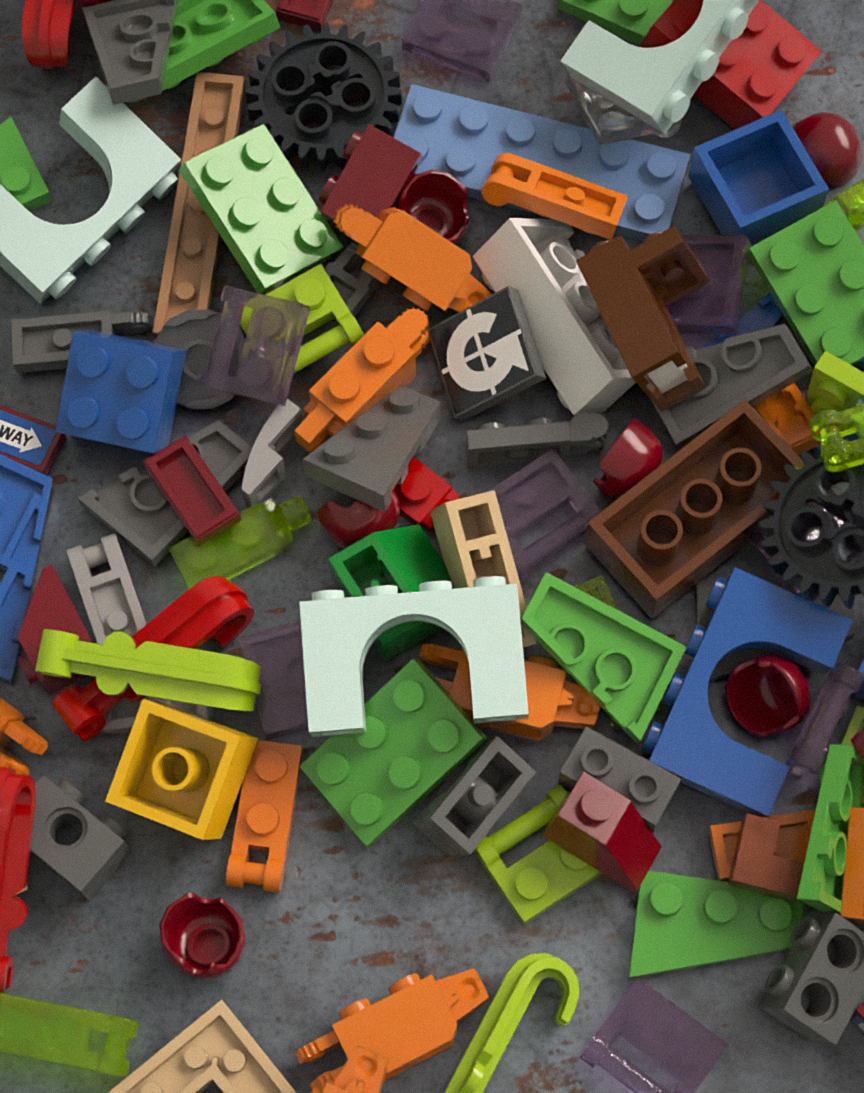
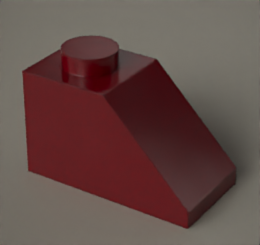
(48, 610)
(604, 832)

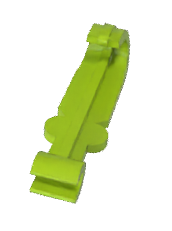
(153, 669)
(505, 1014)

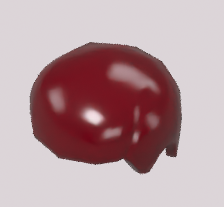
(831, 146)
(437, 202)
(629, 460)
(357, 521)
(767, 695)
(202, 936)

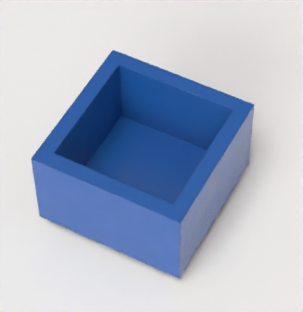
(757, 179)
(120, 391)

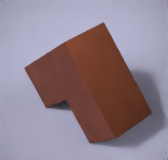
(757, 867)

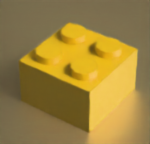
(181, 770)

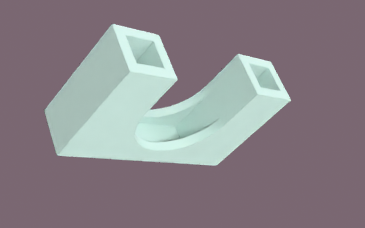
(662, 79)
(136, 168)
(342, 630)

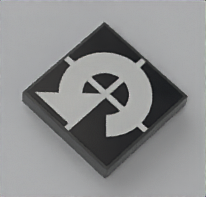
(486, 353)

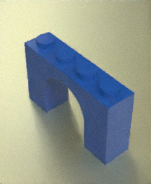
(745, 616)

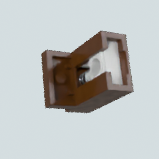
(633, 297)

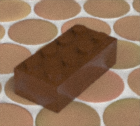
(691, 509)

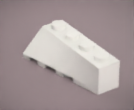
(559, 309)

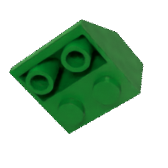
(394, 558)

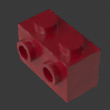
(373, 175)

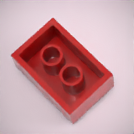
(752, 70)

